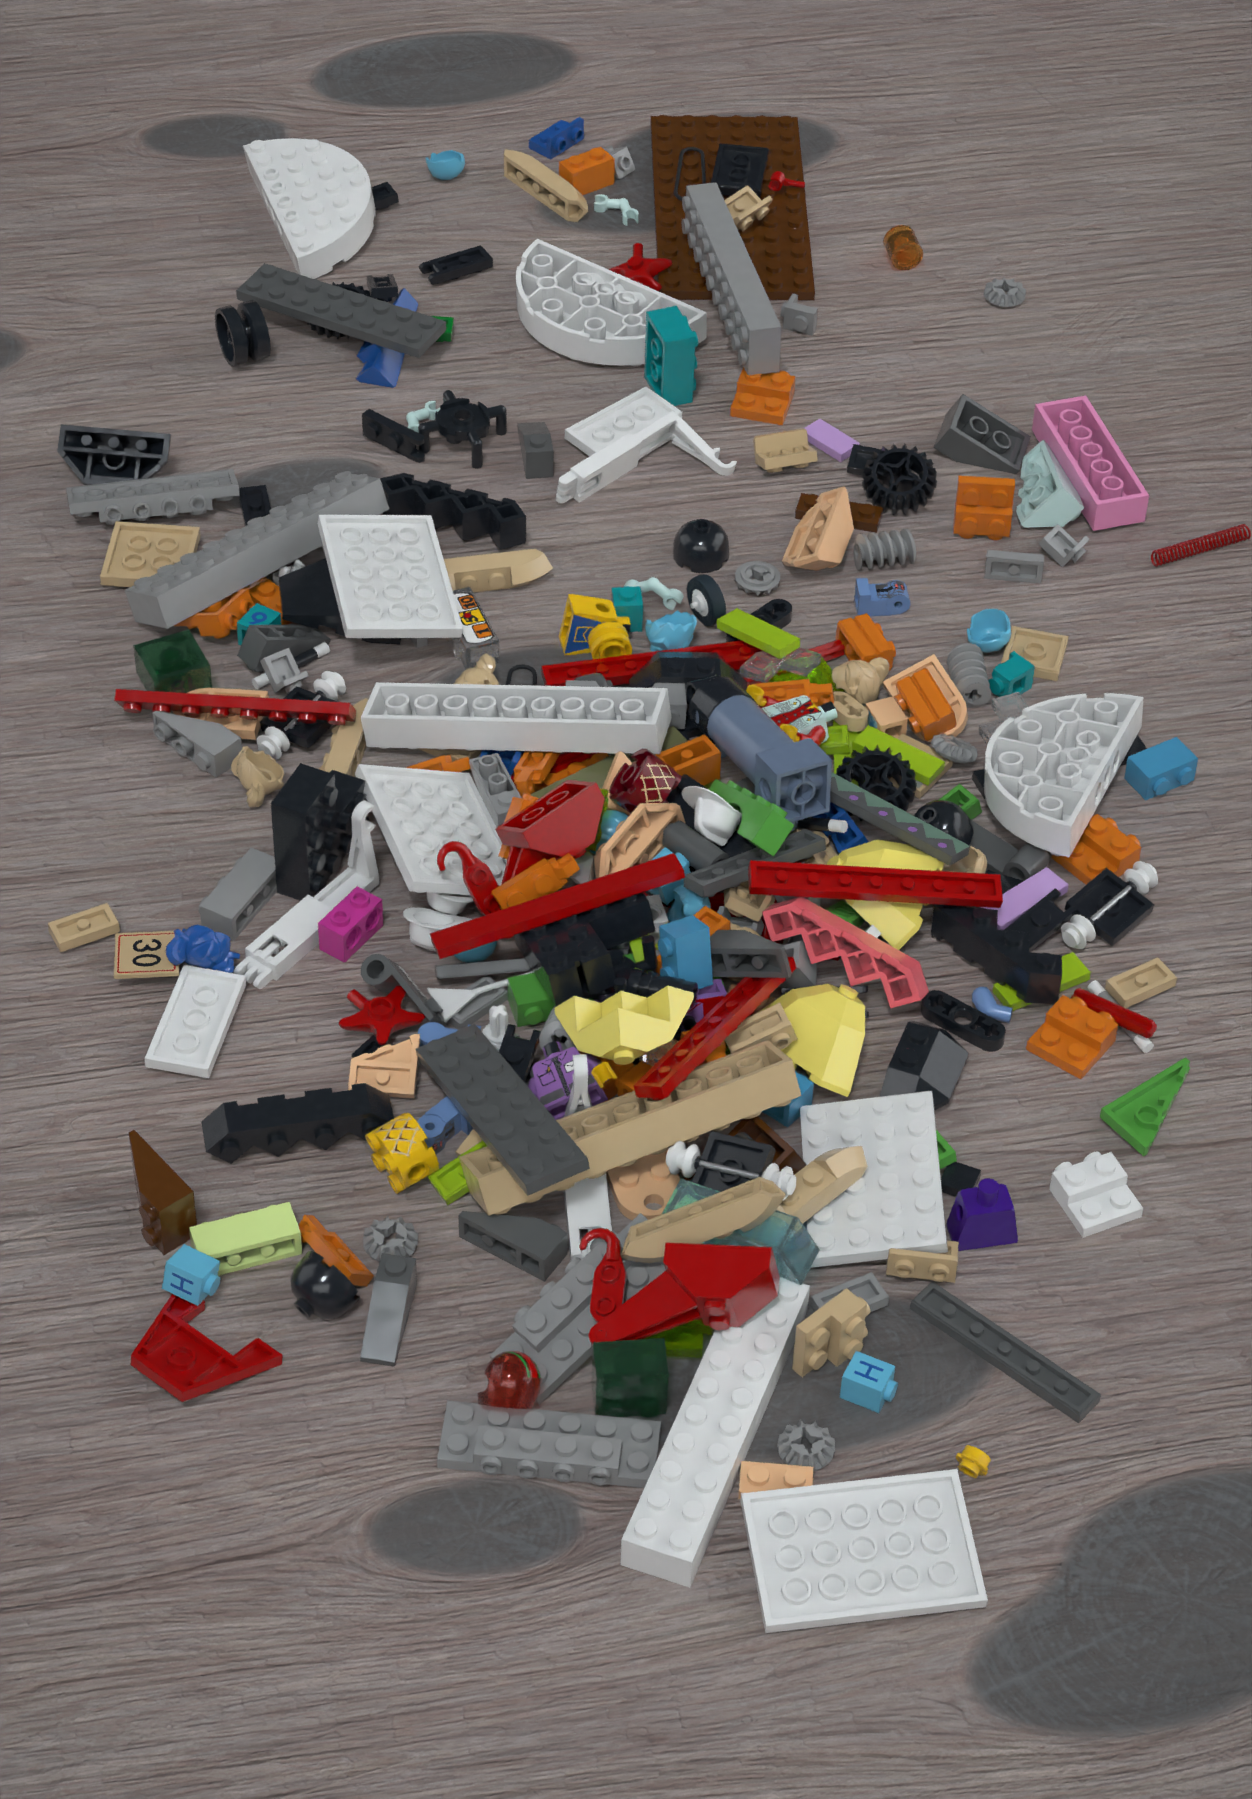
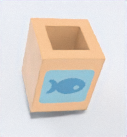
(887, 716)

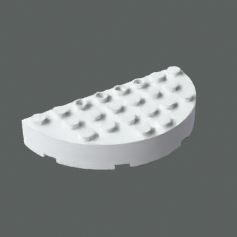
(315, 199)
(589, 309)
(1056, 765)

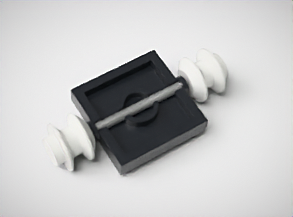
(280, 733)
(1110, 906)
(728, 1163)

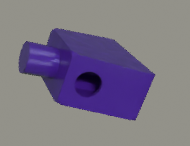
(982, 1217)

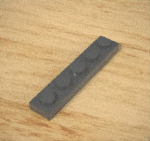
(734, 870)

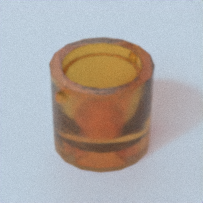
(903, 247)

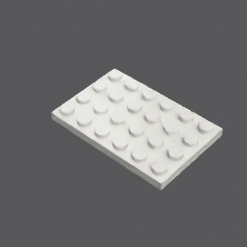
(389, 576)
(422, 813)
(901, 1189)
(862, 1550)

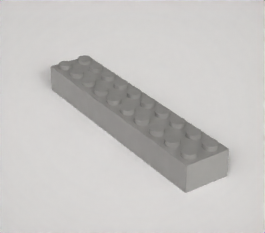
(732, 279)
(250, 552)

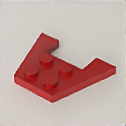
(190, 1362)

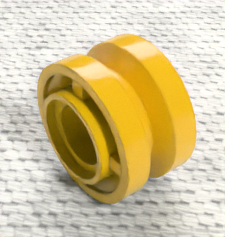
(609, 640)

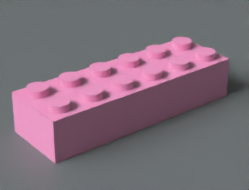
(1092, 462)

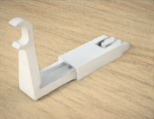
(625, 452)
(300, 924)
(588, 1199)

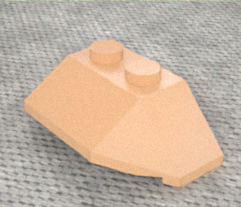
(822, 533)
(636, 838)

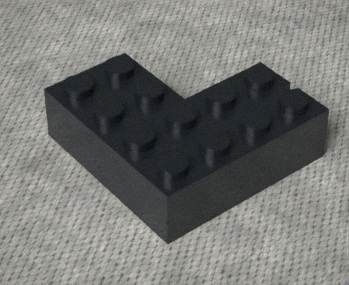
(312, 828)
(583, 941)

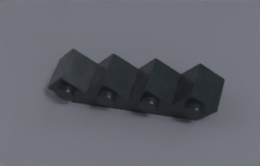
(468, 511)
(1000, 952)
(279, 1122)

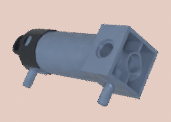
(782, 770)

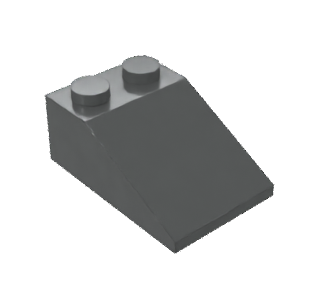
(981, 438)

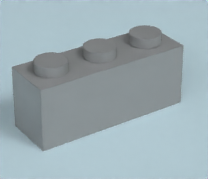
(240, 894)

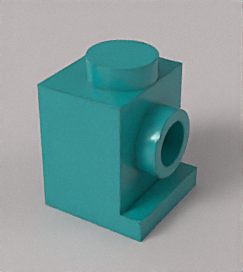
(1012, 676)

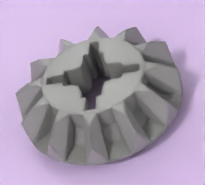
(995, 292)
(761, 571)
(954, 748)
(403, 1245)
(794, 1452)

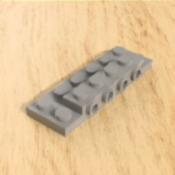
(153, 496)
(559, 1323)
(548, 1444)

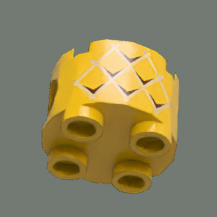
(402, 1152)

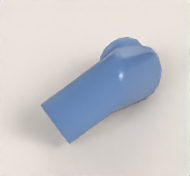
(986, 1004)

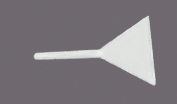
(455, 999)

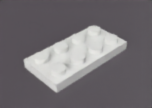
(616, 420)
(195, 1021)

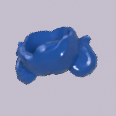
(202, 948)

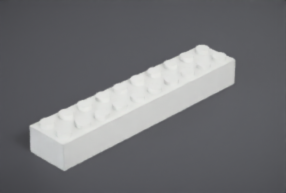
(516, 717)
(711, 1440)

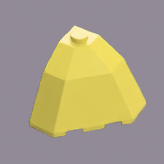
(893, 919)
(624, 1023)
(828, 1032)

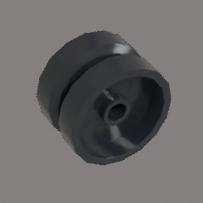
(242, 333)

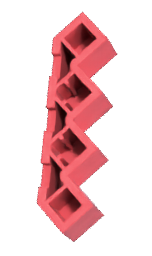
(862, 954)

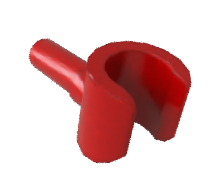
(779, 180)

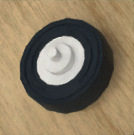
(706, 599)

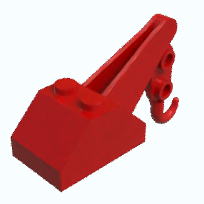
(547, 829)
(700, 1282)

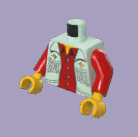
(796, 716)

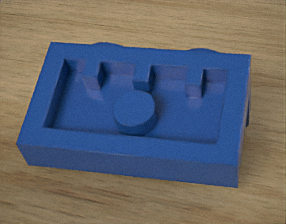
(558, 138)

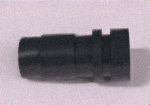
(648, 983)

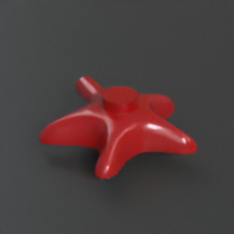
(642, 269)
(380, 1015)

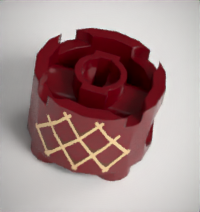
(643, 781)

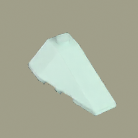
(1047, 491)

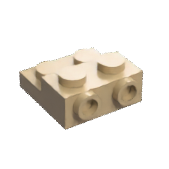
(831, 1333)

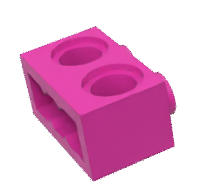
(350, 924)

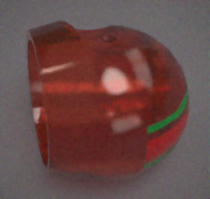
(512, 1381)

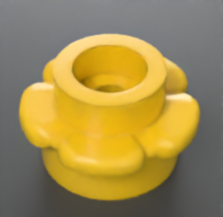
(973, 1461)

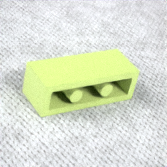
(249, 1238)

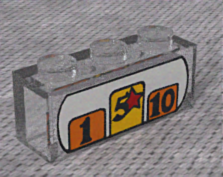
(477, 632)

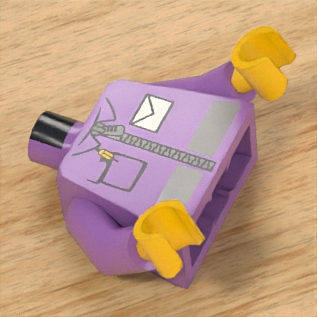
(554, 1078)

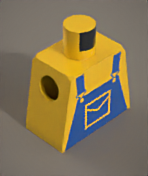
(581, 616)

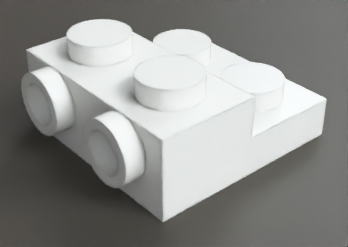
(1095, 1193)

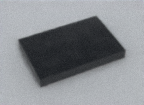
(738, 167)

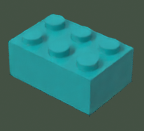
(670, 355)

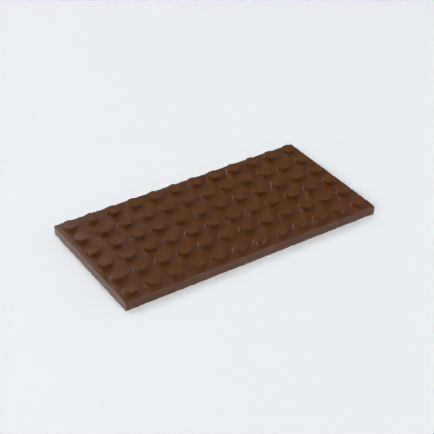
(775, 243)

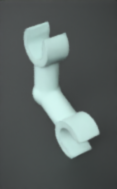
(602, 204)
(425, 413)
(655, 585)

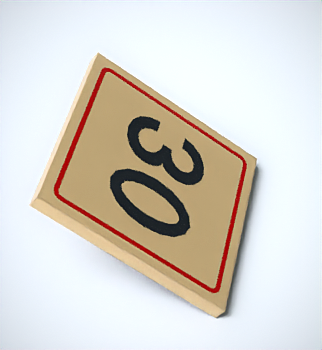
(143, 955)

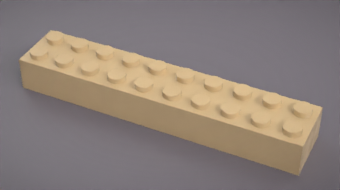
(634, 1127)

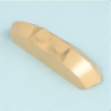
(544, 185)
(497, 570)
(347, 745)
(824, 1181)
(709, 1218)

